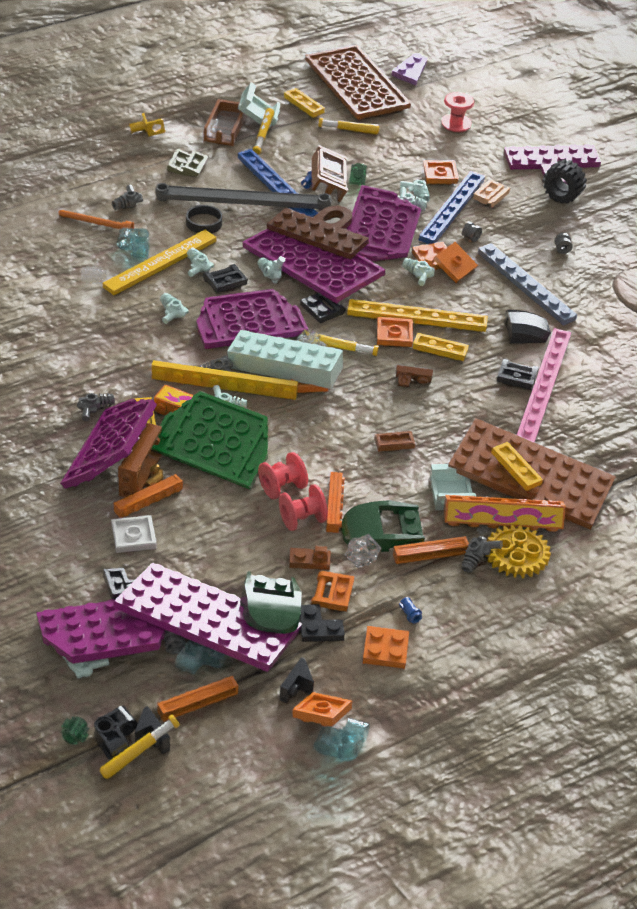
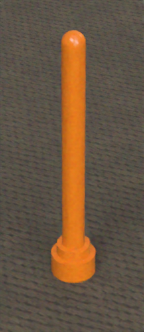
(127, 224)

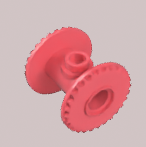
(459, 104)
(276, 476)
(302, 508)

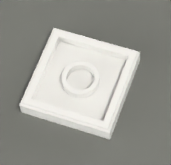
(133, 534)

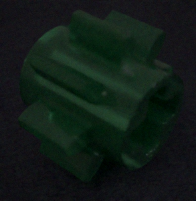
(74, 730)

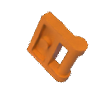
(339, 592)

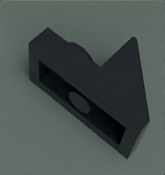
(298, 679)
(149, 723)

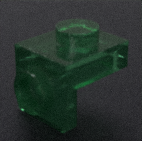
(358, 174)

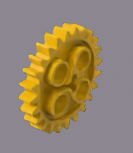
(520, 553)

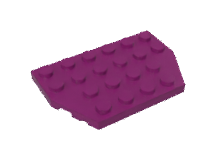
(386, 222)
(248, 311)
(109, 440)
(97, 632)

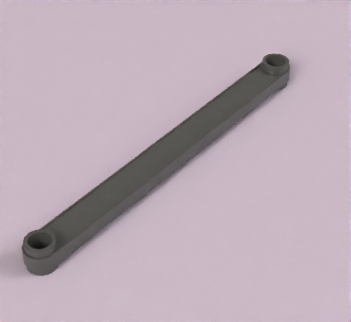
(165, 192)

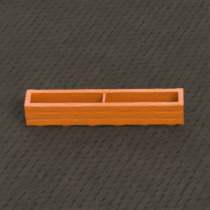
(148, 496)
(334, 502)
(430, 550)
(197, 698)

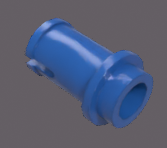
(308, 179)
(413, 614)

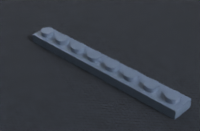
(527, 284)

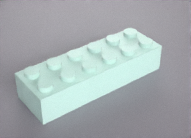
(286, 359)

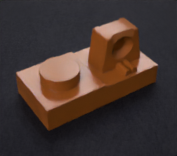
(406, 373)
(309, 558)

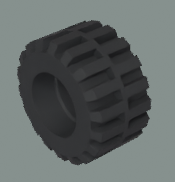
(571, 174)

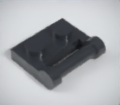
(225, 278)
(319, 310)
(517, 374)

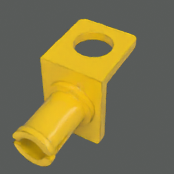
(147, 126)

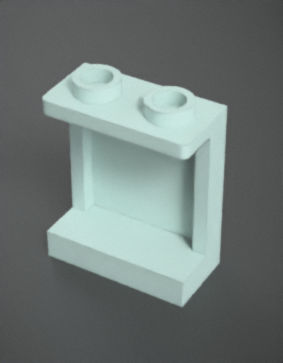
(255, 107)
(447, 482)

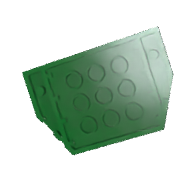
(216, 438)

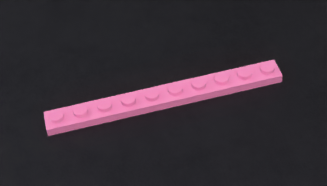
(544, 385)

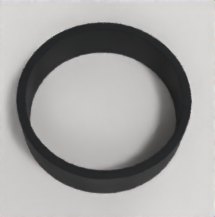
(204, 209)

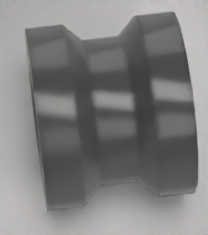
(472, 231)
(563, 238)
(173, 642)

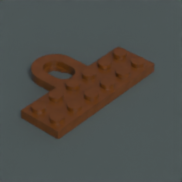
(318, 233)

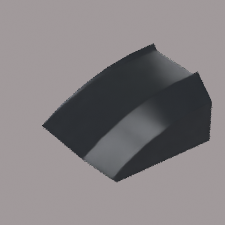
(526, 327)

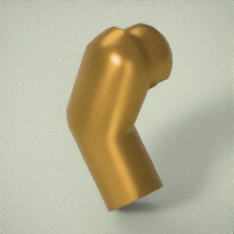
(156, 475)

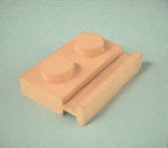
(491, 193)

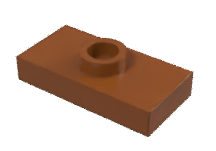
(394, 441)

